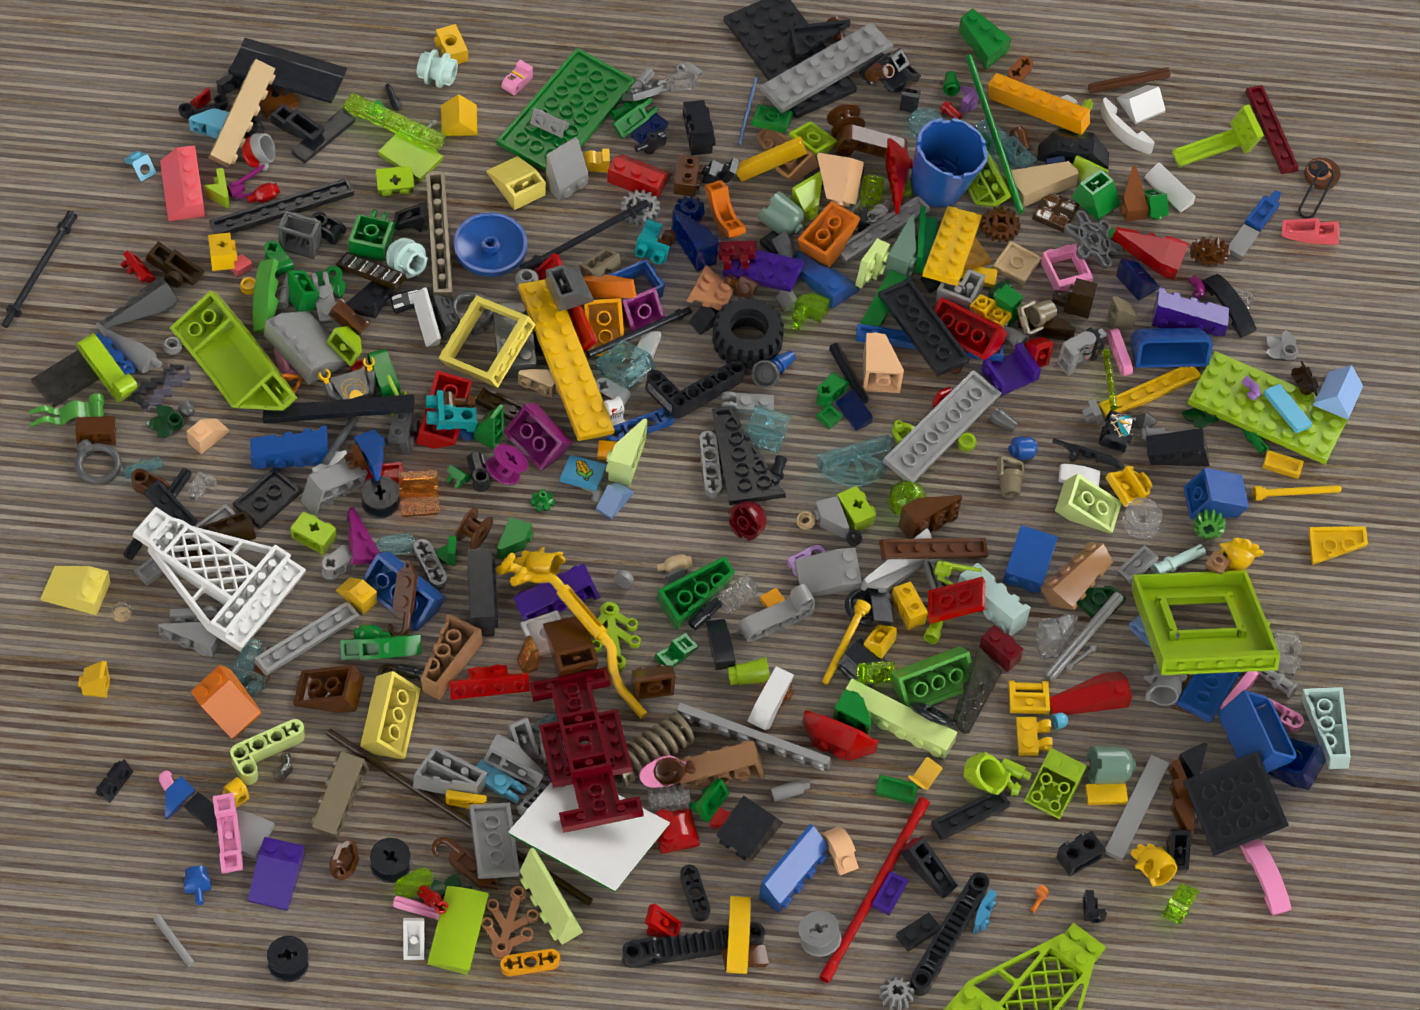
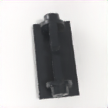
(118, 776)

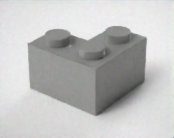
(965, 292)

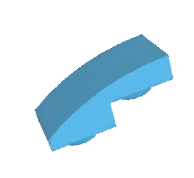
(984, 911)

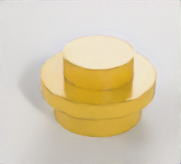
(247, 286)

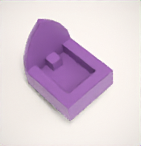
(970, 100)

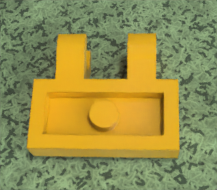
(1028, 738)

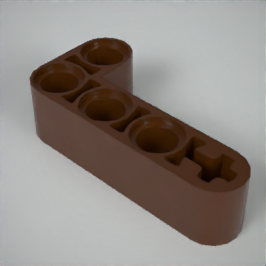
(865, 141)

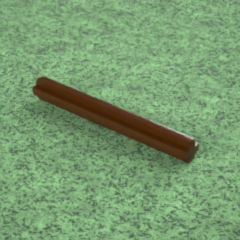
(1129, 80)

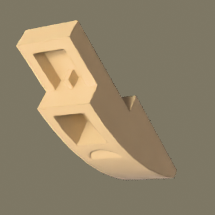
(538, 380)

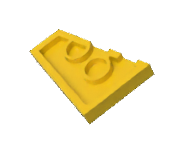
(1335, 541)

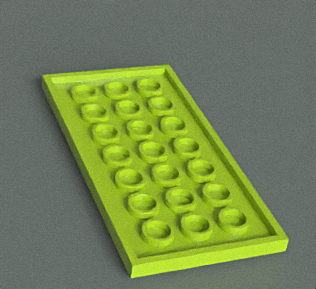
(1224, 395)

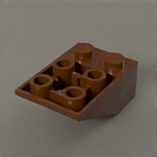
(928, 513)
(570, 646)

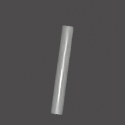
(173, 940)

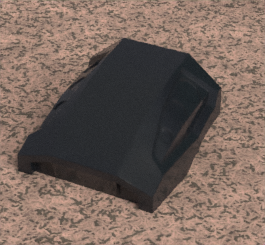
(857, 654)

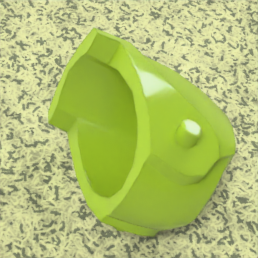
(986, 773)

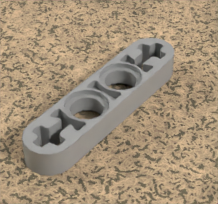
(710, 464)

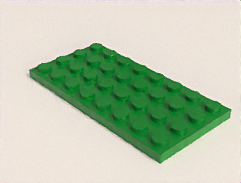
(578, 92)

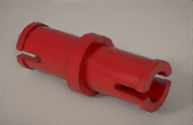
(432, 899)

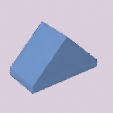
(613, 499)

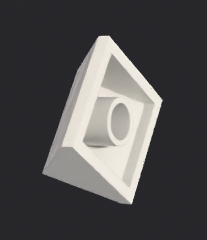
(1142, 103)

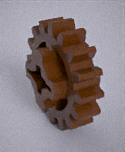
(1000, 224)
(1209, 251)

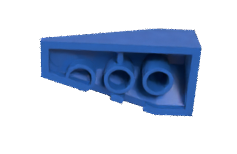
(826, 281)

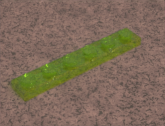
(394, 122)

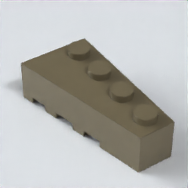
(339, 794)

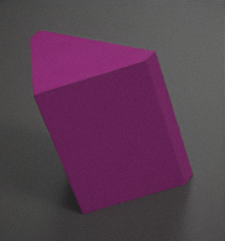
(642, 309)

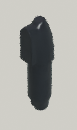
(394, 101)

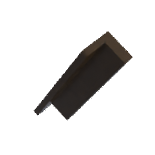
(236, 525)

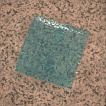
(768, 428)

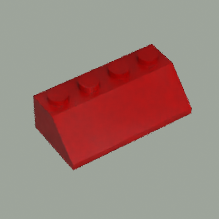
(971, 330)
(428, 434)

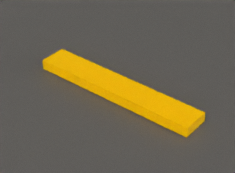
(1152, 389)

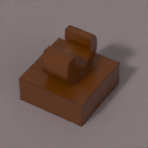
(357, 458)

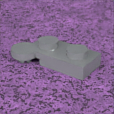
(188, 615)

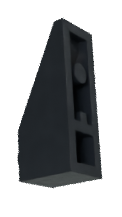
(928, 866)

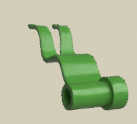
(71, 410)

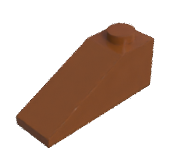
(1134, 202)

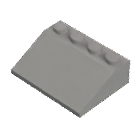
(303, 344)

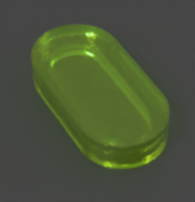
(408, 885)

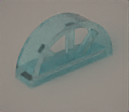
(844, 455)

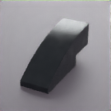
(296, 123)
(720, 644)

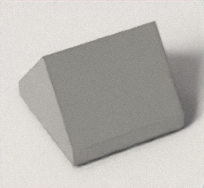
(786, 300)

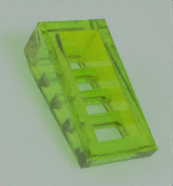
(879, 181)
(870, 672)

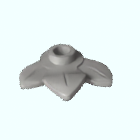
(1280, 347)

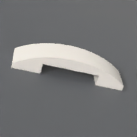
(1139, 142)

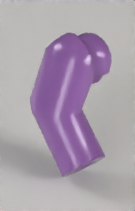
(1252, 386)

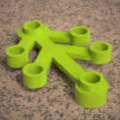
(614, 631)

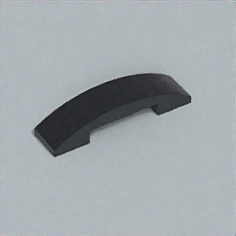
(1229, 298)

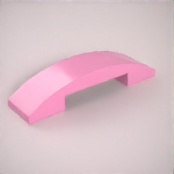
(228, 833)
(1268, 875)

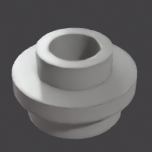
(172, 341)

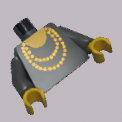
(350, 385)

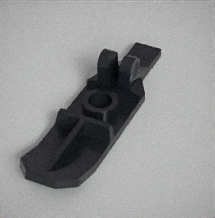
(1075, 449)

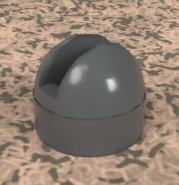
(186, 409)

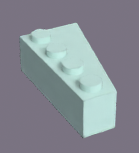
(1328, 719)

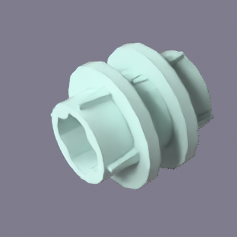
(433, 67)
(407, 257)

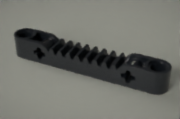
(949, 933)
(683, 947)

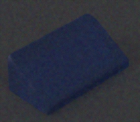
(855, 410)

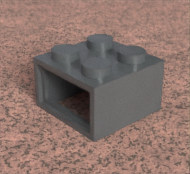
(305, 232)

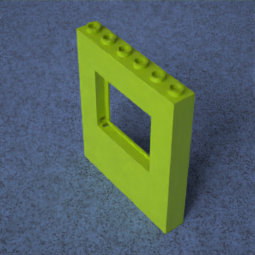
(1205, 649)

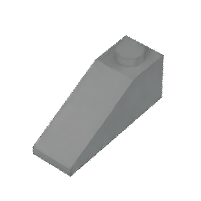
(513, 760)

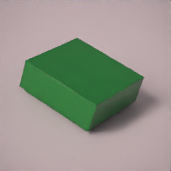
(829, 416)

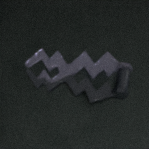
(166, 381)

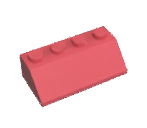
(182, 184)

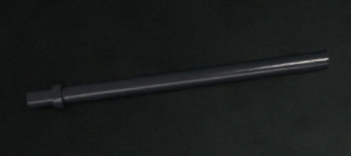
(678, 315)

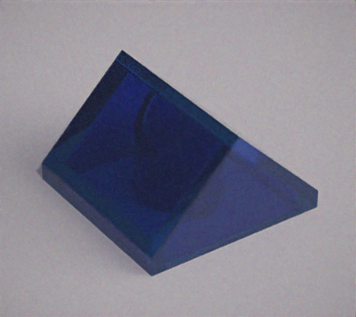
(1136, 278)

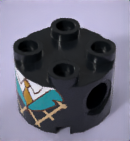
(1116, 431)

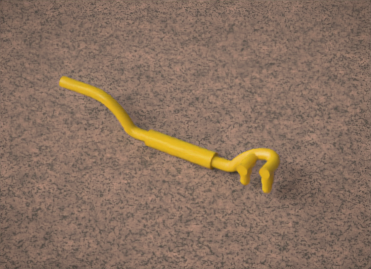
(583, 614)

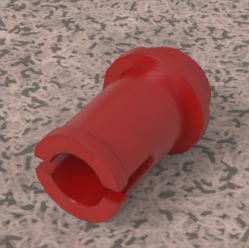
(949, 110)

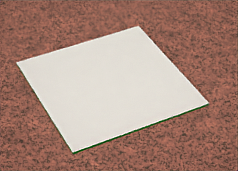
(598, 852)

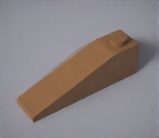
(793, 169)

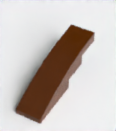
(1181, 806)

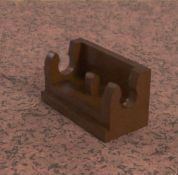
(347, 317)
(96, 429)

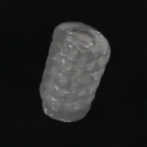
(669, 798)

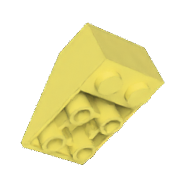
(518, 182)

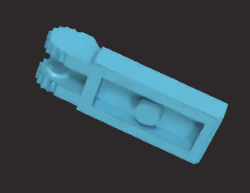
(500, 782)

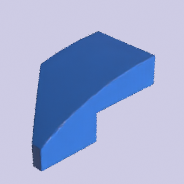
(177, 795)

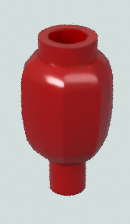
(264, 193)

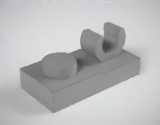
(1137, 564)

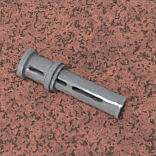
(1280, 681)

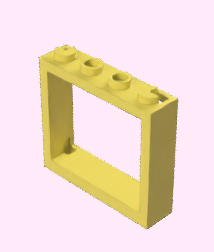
(507, 353)

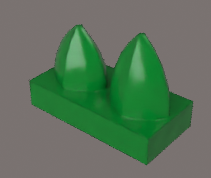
(711, 800)

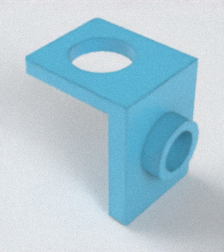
(137, 159)

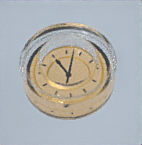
(121, 612)

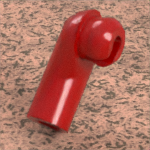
(940, 395)

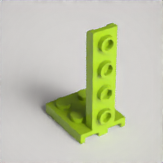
(1244, 133)

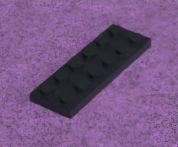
(923, 327)

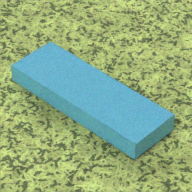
(1287, 408)

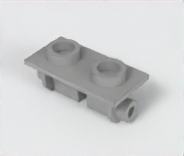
(548, 122)

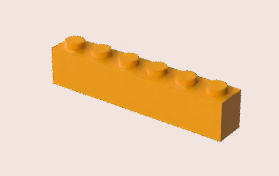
(1039, 103)

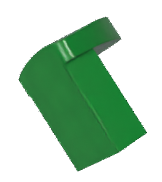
(447, 553)

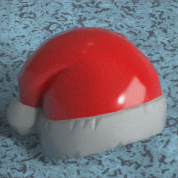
(259, 150)

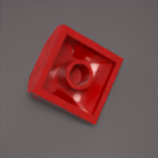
(680, 833)

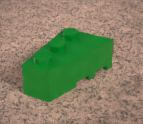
(984, 38)

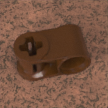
(148, 479)

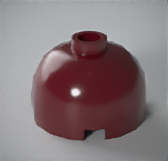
(747, 520)

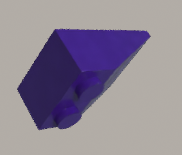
(276, 873)

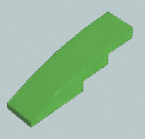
(264, 294)

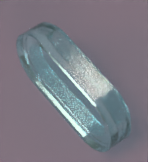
(396, 544)

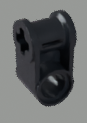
(330, 228)

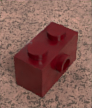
(1001, 648)

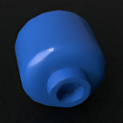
(1023, 448)

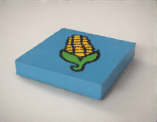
(583, 473)

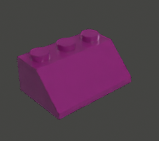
(540, 438)

